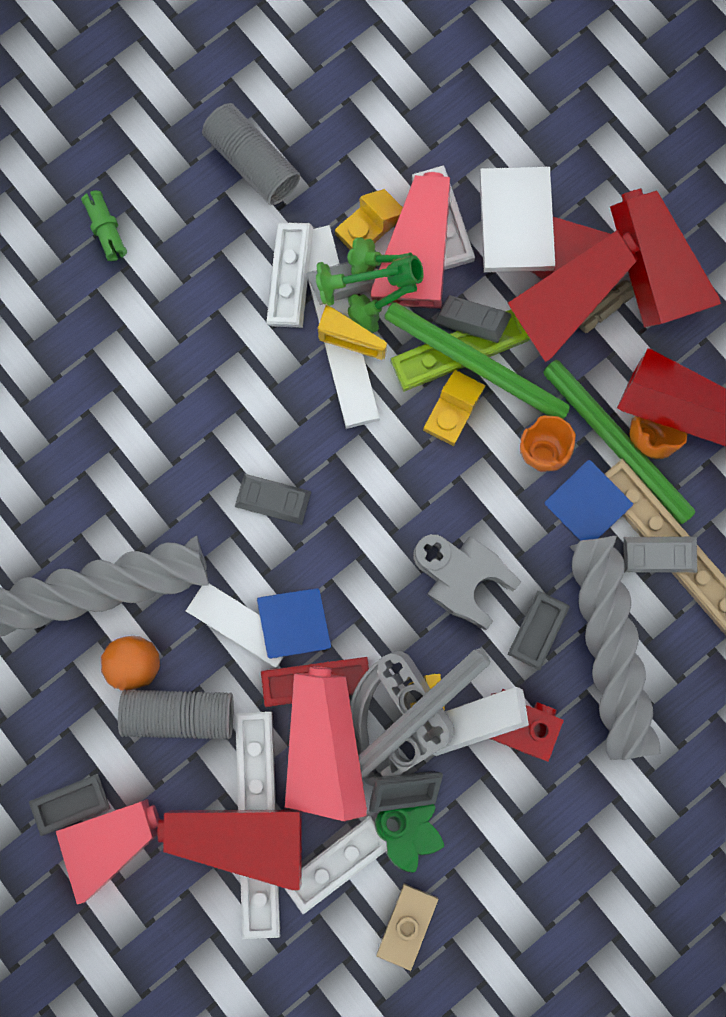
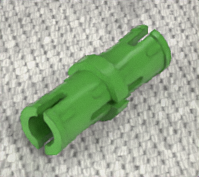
(104, 225)

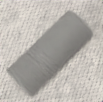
(256, 158)
(163, 714)

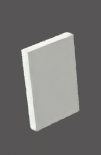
(517, 219)

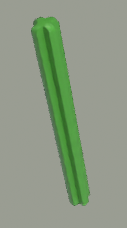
(476, 361)
(618, 441)

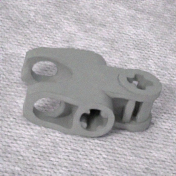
(460, 573)

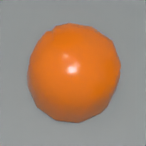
(655, 439)
(548, 443)
(130, 663)

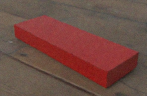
(278, 683)

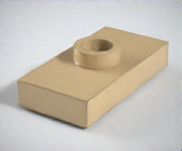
(407, 927)

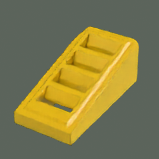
(345, 333)

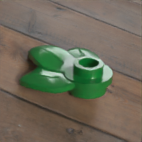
(413, 837)

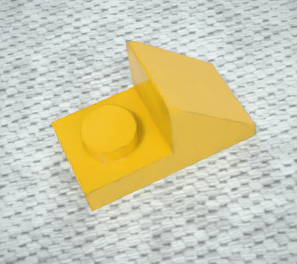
(372, 220)
(454, 407)

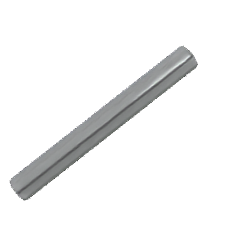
(423, 710)

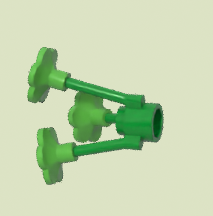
(403, 272)

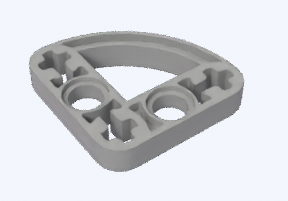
(361, 699)

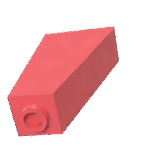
(423, 233)
(323, 749)

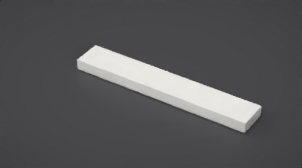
(347, 366)
(257, 792)

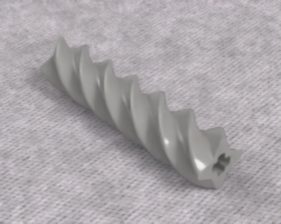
(102, 586)
(613, 643)

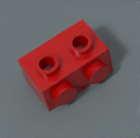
(538, 737)

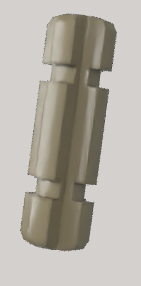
(622, 293)

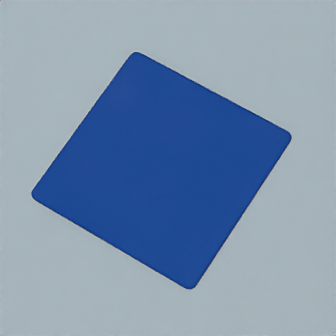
(588, 502)
(293, 623)

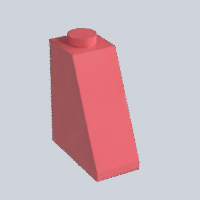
(104, 845)

